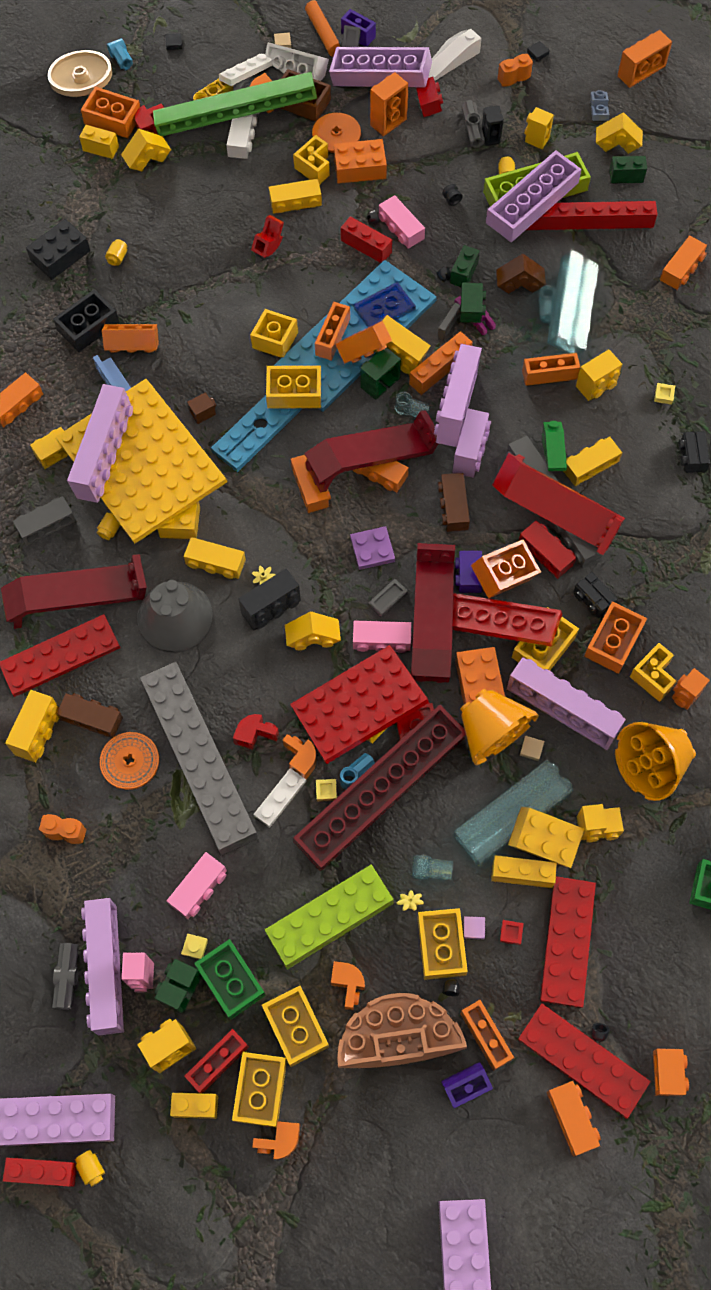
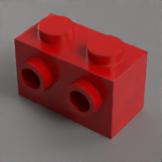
(429, 98)

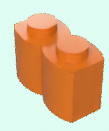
(515, 70)
(58, 829)

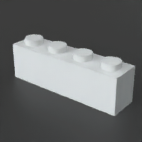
(240, 136)

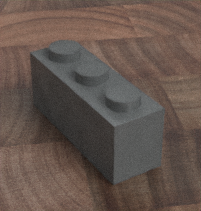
(44, 520)

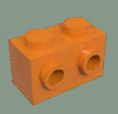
(689, 688)
(670, 1072)

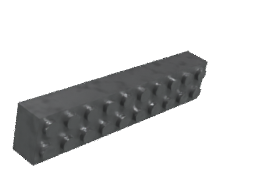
(199, 758)

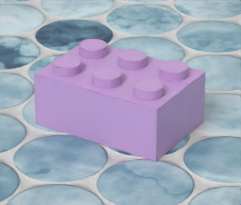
(471, 443)

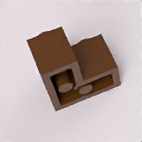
(521, 272)

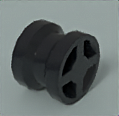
(452, 194)

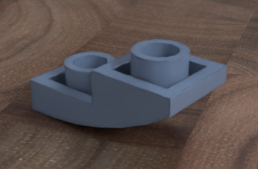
(599, 106)

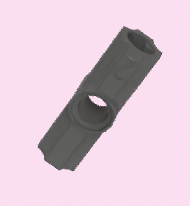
(473, 125)
(65, 976)

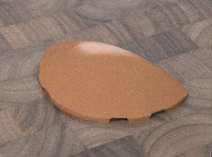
(398, 1032)

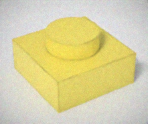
(664, 393)
(326, 790)
(194, 946)

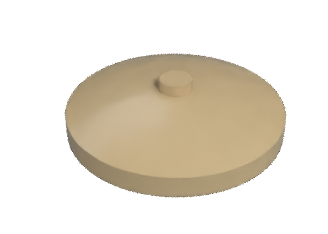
(79, 73)

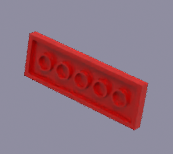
(505, 619)
(59, 655)
(568, 942)
(584, 1061)

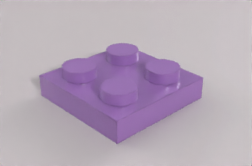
(372, 548)

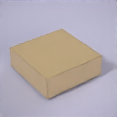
(283, 39)
(532, 748)

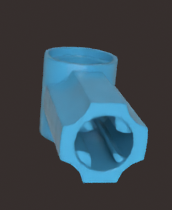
(118, 50)
(356, 770)

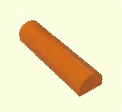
(322, 27)

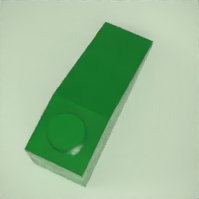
(554, 446)

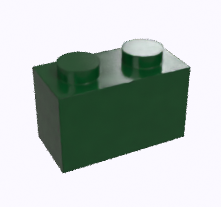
(628, 169)
(464, 266)
(472, 302)

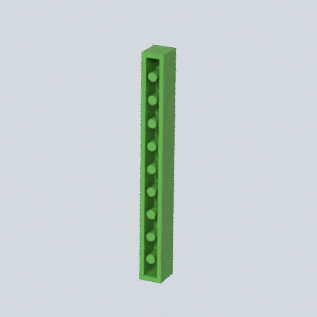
(235, 104)

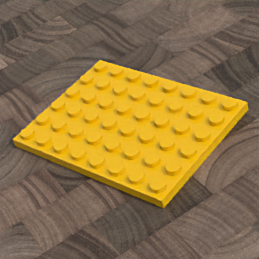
(155, 469)

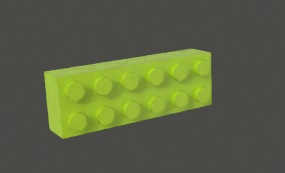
(499, 185)
(329, 916)

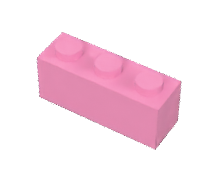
(401, 222)
(378, 635)
(197, 886)
(138, 971)

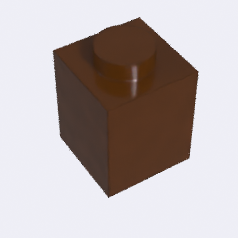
(202, 407)

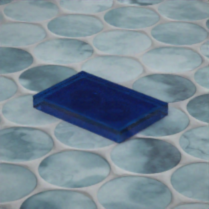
(388, 301)

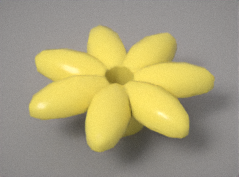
(262, 575)
(410, 901)

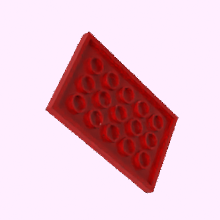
(359, 704)

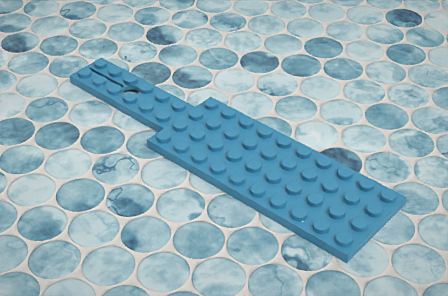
(334, 374)

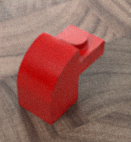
(145, 119)
(269, 239)
(252, 727)

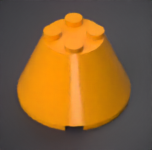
(493, 723)
(653, 758)

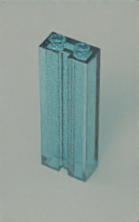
(573, 303)
(492, 826)

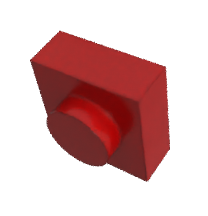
(511, 932)

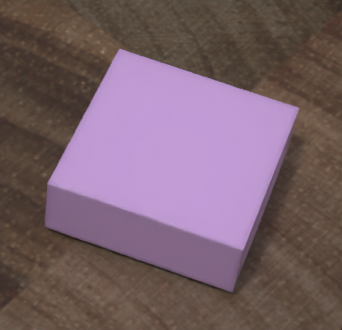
(474, 927)

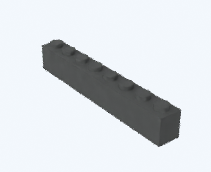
(583, 551)

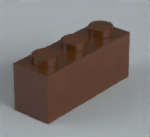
(454, 502)
(89, 715)

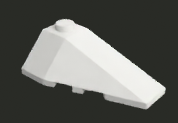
(455, 52)
(297, 61)

